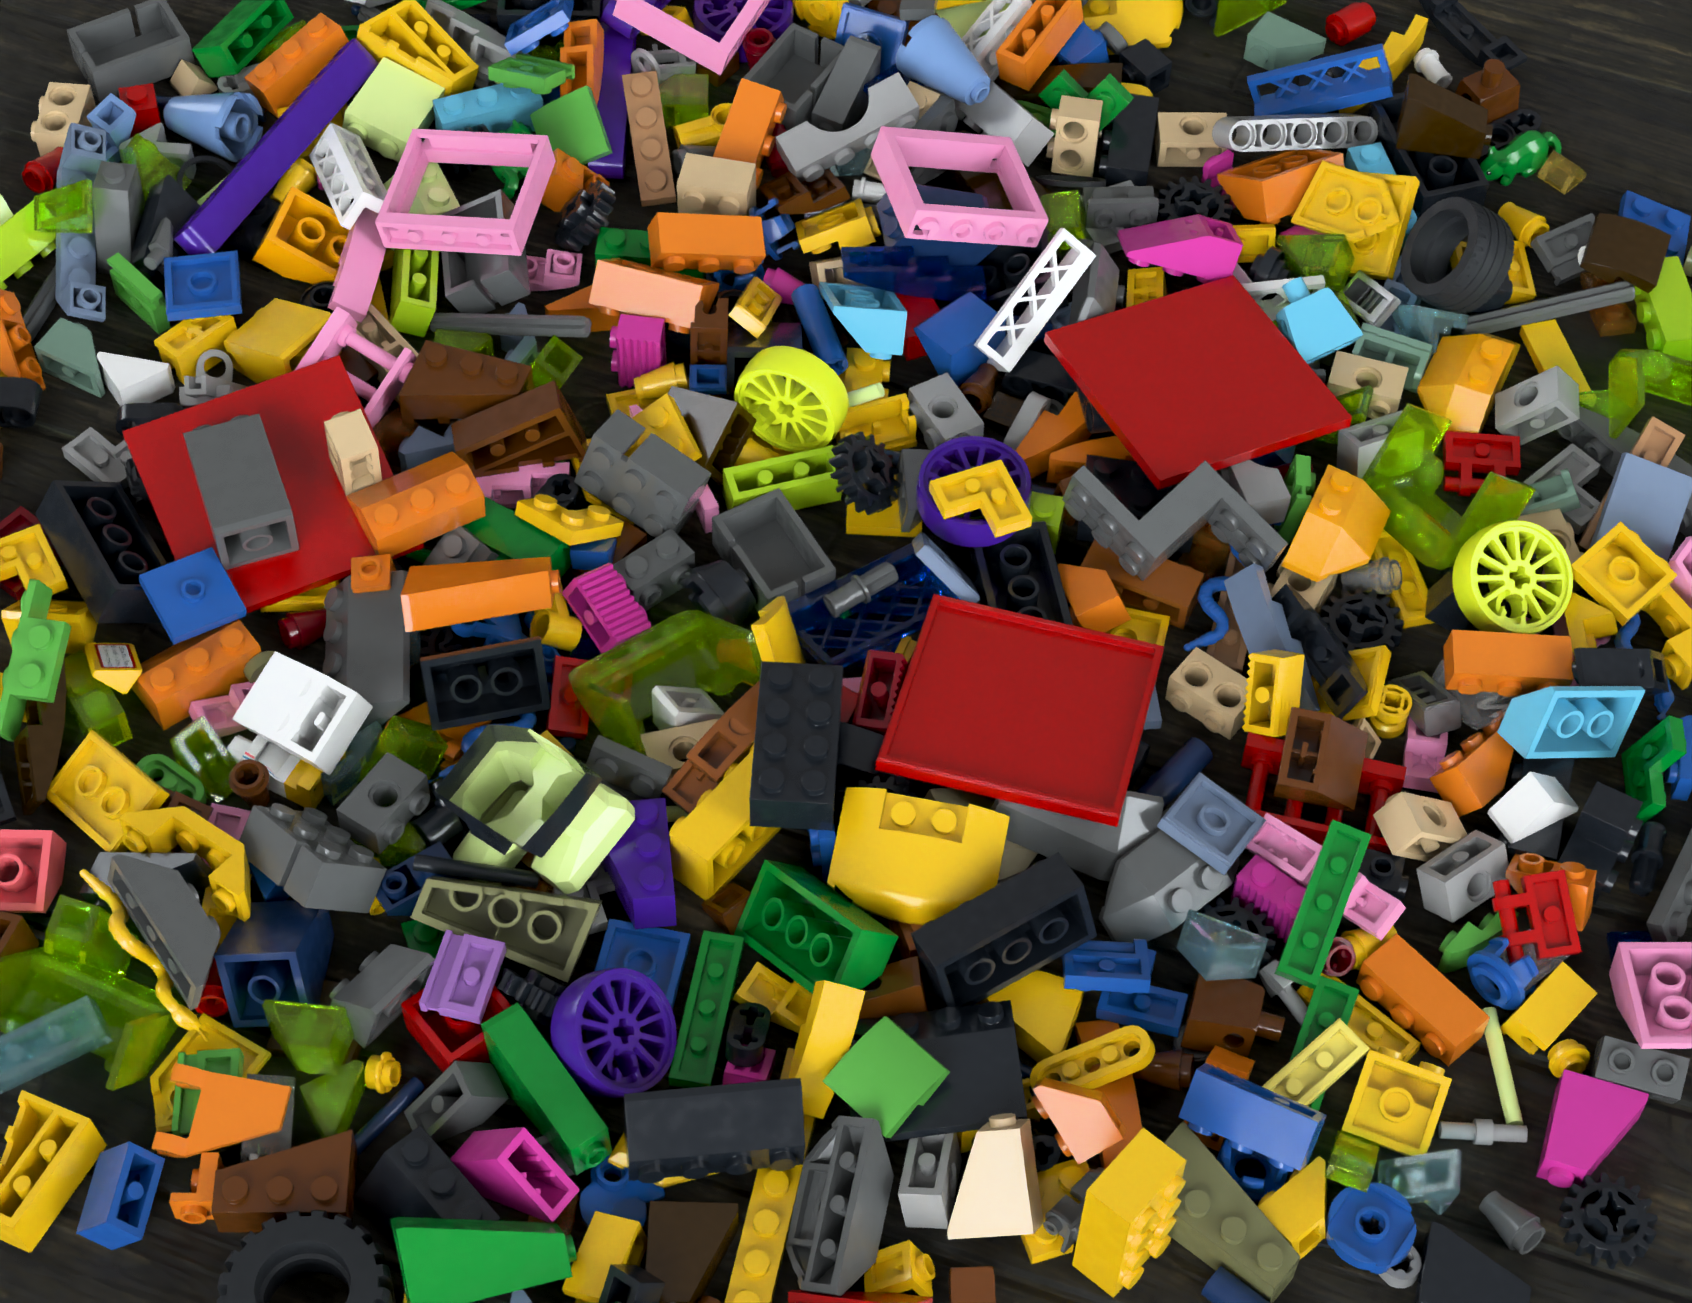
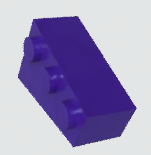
(643, 867)

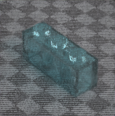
(51, 1042)

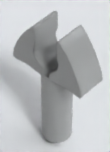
(1282, 987)

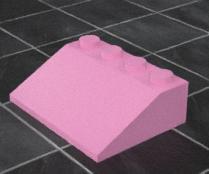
(1655, 992)

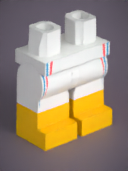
(287, 773)

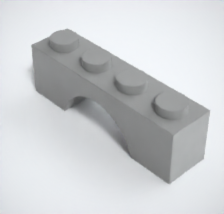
(812, 150)
(1260, 488)

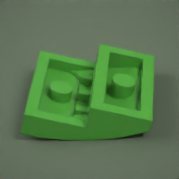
(574, 126)
(886, 1076)

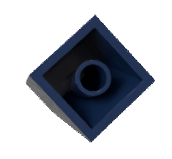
(958, 252)
(274, 957)

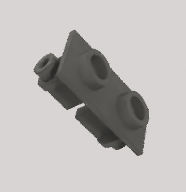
(1066, 1214)

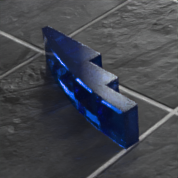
(902, 272)

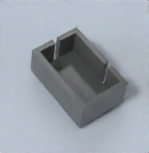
(116, 58)
(794, 70)
(480, 280)
(651, 487)
(771, 549)
(312, 858)

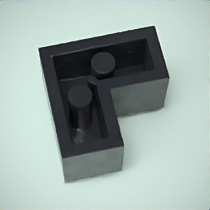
(1604, 835)

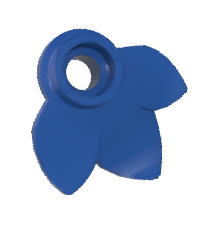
(617, 1198)

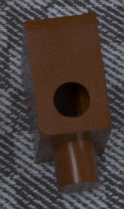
(1492, 89)
(895, 991)
(1228, 1016)

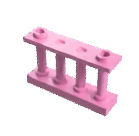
(340, 333)

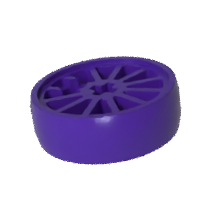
(716, 17)
(958, 456)
(614, 1032)

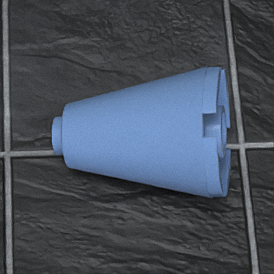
(943, 62)
(217, 122)

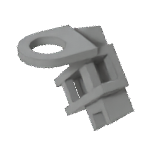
(649, 61)
(205, 387)

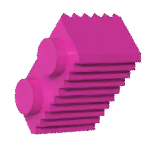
(638, 346)
(606, 607)
(1271, 893)

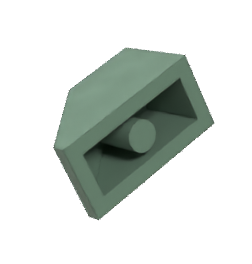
(1281, 43)
(70, 355)

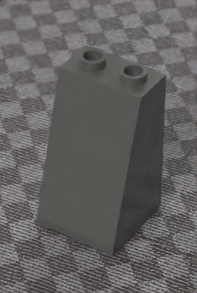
(241, 491)

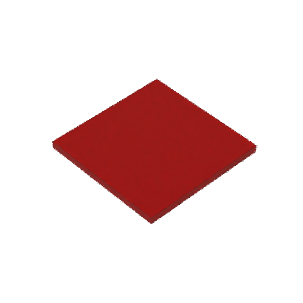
(1196, 380)
(293, 419)
(1022, 710)

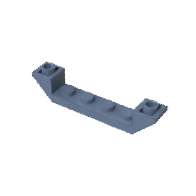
(76, 252)
(427, 445)

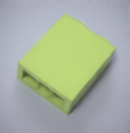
(390, 107)

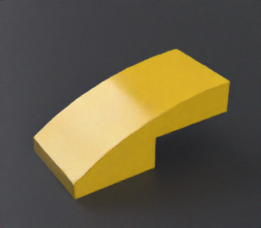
(785, 1001)

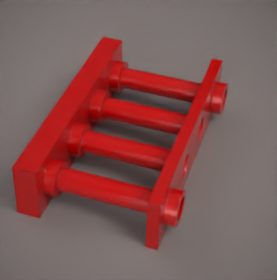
(1377, 780)

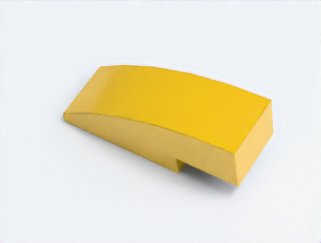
(824, 1041)

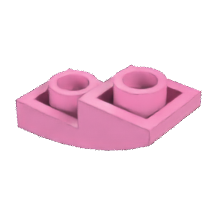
(555, 271)

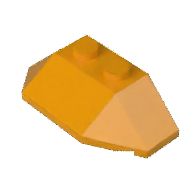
(1466, 377)
(1337, 527)

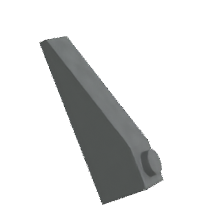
(1081, 842)

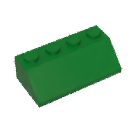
(812, 929)

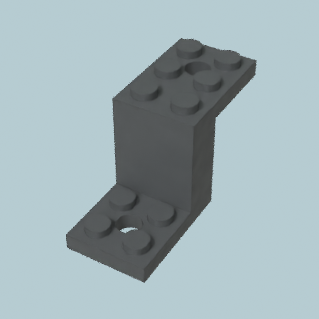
(1170, 523)

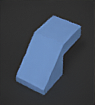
(118, 122)

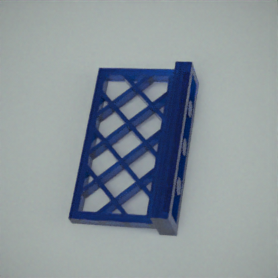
(812, 616)

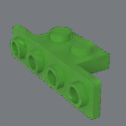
(35, 659)

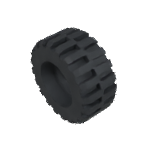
(303, 1247)

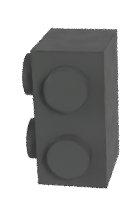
(657, 569)

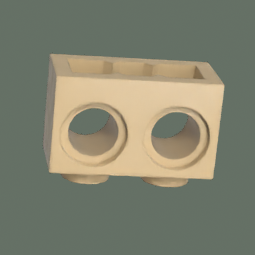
(57, 110)
(1075, 136)
(353, 451)
(1215, 687)

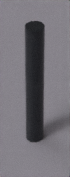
(475, 871)

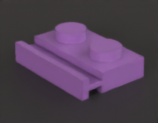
(463, 976)

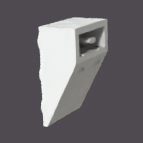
(303, 712)

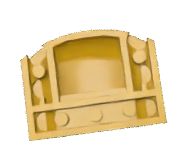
(1136, 19)
(914, 854)

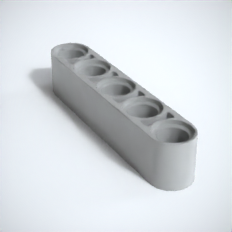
(1281, 129)

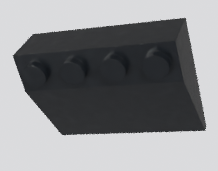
(983, 1064)

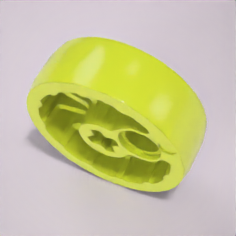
(793, 411)
(1513, 578)

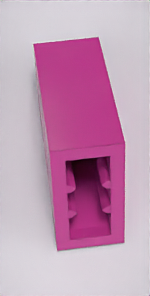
(1585, 1126)
(515, 1172)

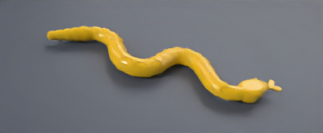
(181, 1014)

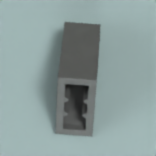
(843, 98)
(117, 211)

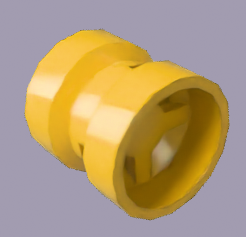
(1392, 712)

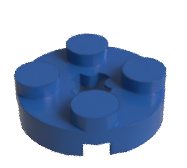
(1364, 1250)

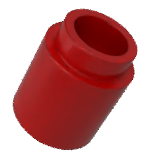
(1350, 23)

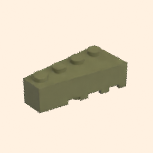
(537, 926)
(1225, 1225)

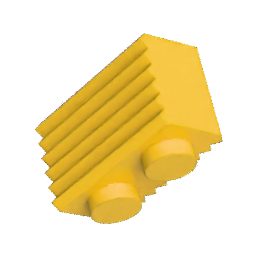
(1272, 691)

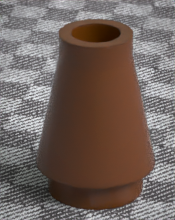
(980, 387)
(250, 782)
(1169, 1069)

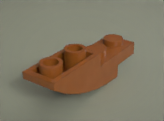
(715, 752)

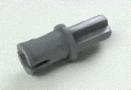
(860, 589)

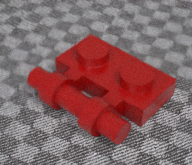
(1479, 454)
(1548, 913)

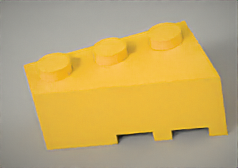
(419, 44)
(42, 1167)

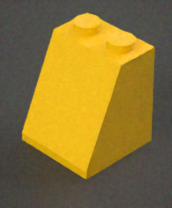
(274, 339)

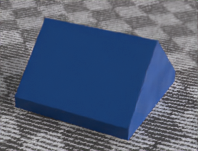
(952, 333)

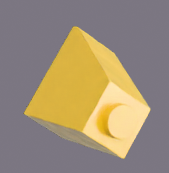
(1041, 1013)

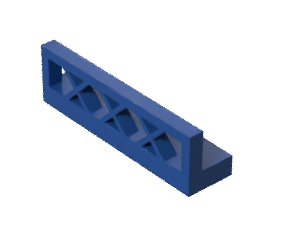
(1324, 92)

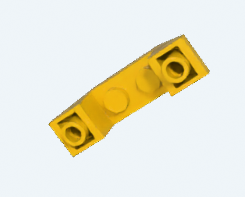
(1676, 623)
(166, 827)

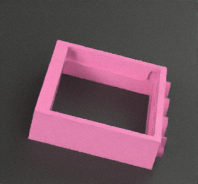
(687, 39)
(906, 147)
(460, 233)

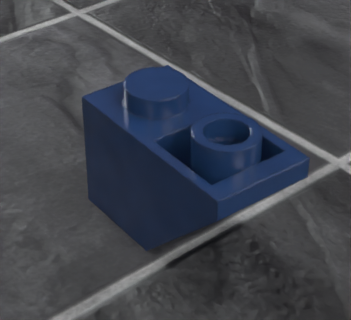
(403, 885)

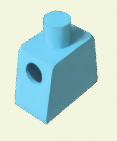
(1315, 322)

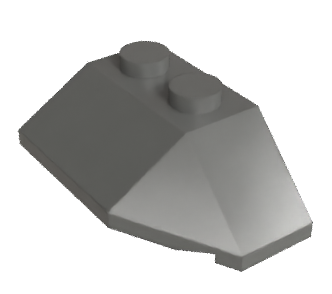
(1098, 287)
(1157, 887)
(169, 920)
(840, 1207)

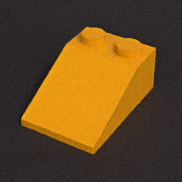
(303, 240)

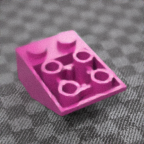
(1185, 245)

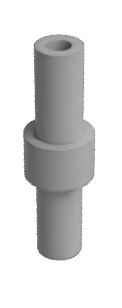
(1483, 1131)

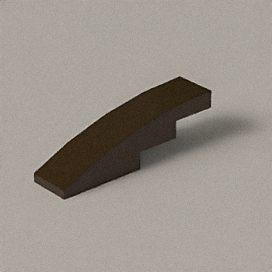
(1085, 74)
(39, 746)

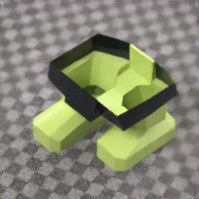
(536, 799)

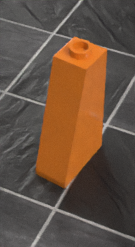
(476, 591)

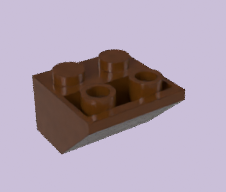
(1321, 760)

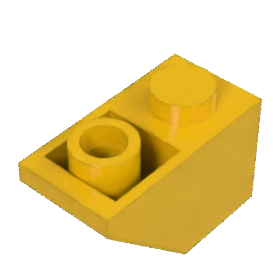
(1300, 1207)

